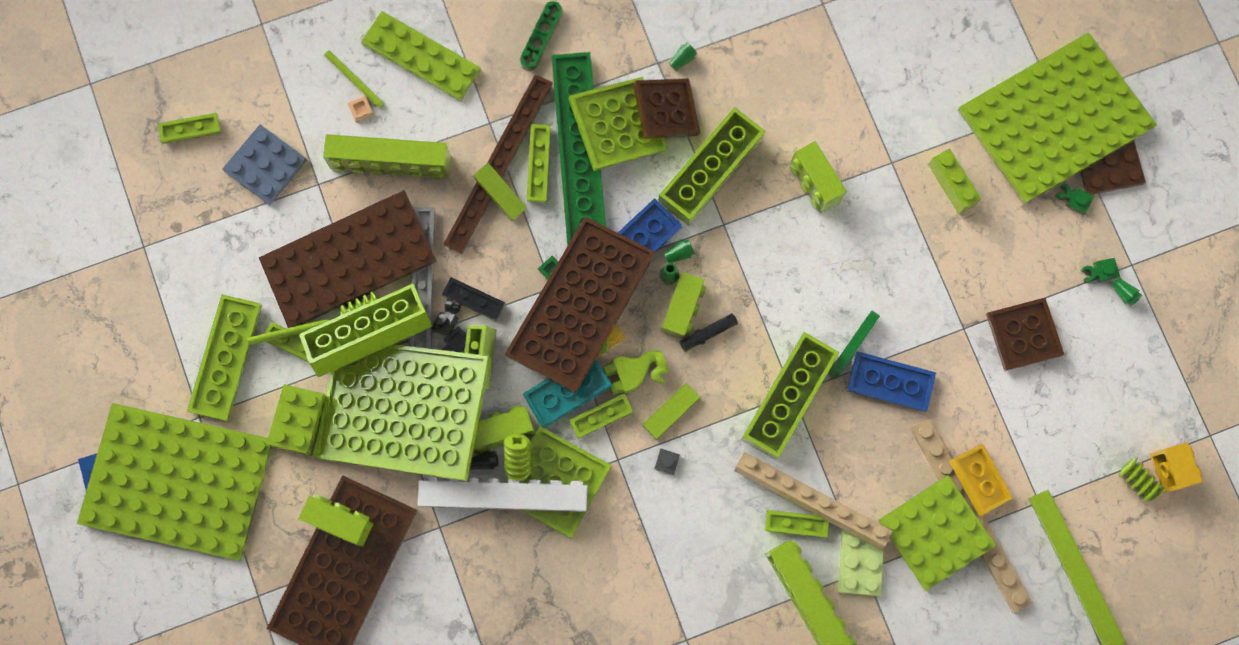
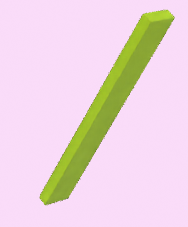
(1076, 569)

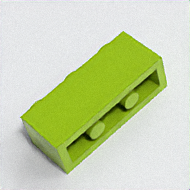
(954, 181)
(683, 305)
(481, 341)

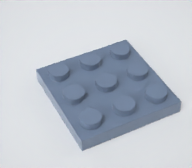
(264, 164)

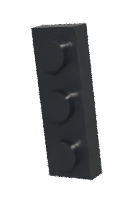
(473, 299)

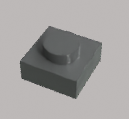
(667, 461)

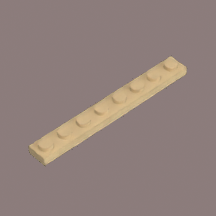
(813, 501)

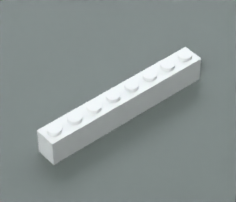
(503, 495)

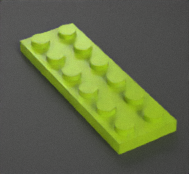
(421, 56)
(224, 358)

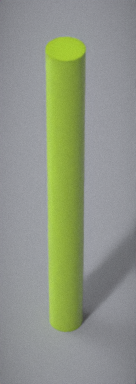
(354, 79)
(283, 333)

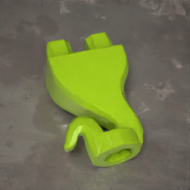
(634, 371)

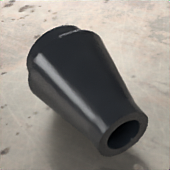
(485, 461)

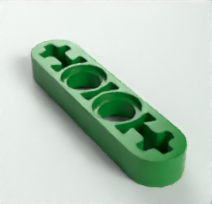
(538, 34)
(854, 344)

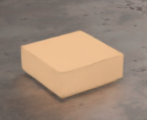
(360, 109)

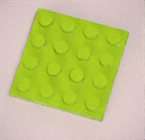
(612, 125)
(562, 461)
(937, 533)

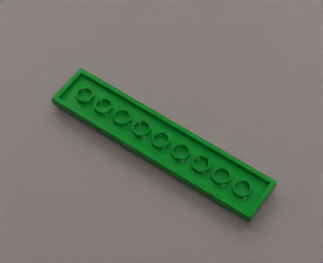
(579, 181)

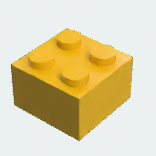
(1176, 467)

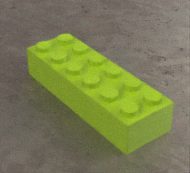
(387, 156)
(711, 166)
(365, 330)
(790, 396)
(808, 595)

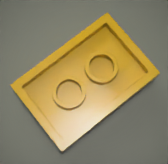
(981, 479)

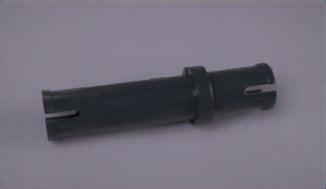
(714, 329)

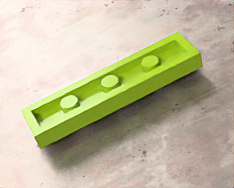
(538, 163)

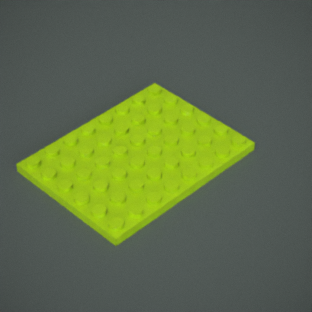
(1056, 117)
(405, 411)
(175, 482)

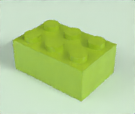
(817, 177)
(297, 420)
(495, 429)
(336, 519)

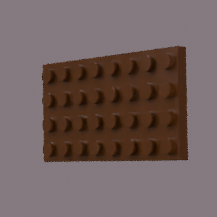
(347, 259)
(580, 304)
(338, 578)

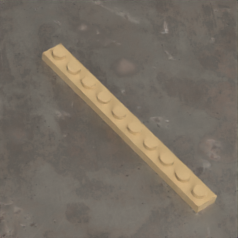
(995, 558)

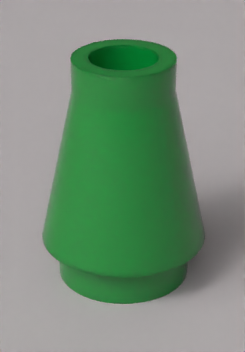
(683, 56)
(681, 251)
(668, 277)
(1126, 292)

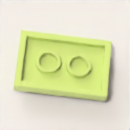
(859, 566)

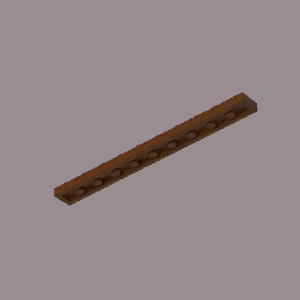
(500, 161)

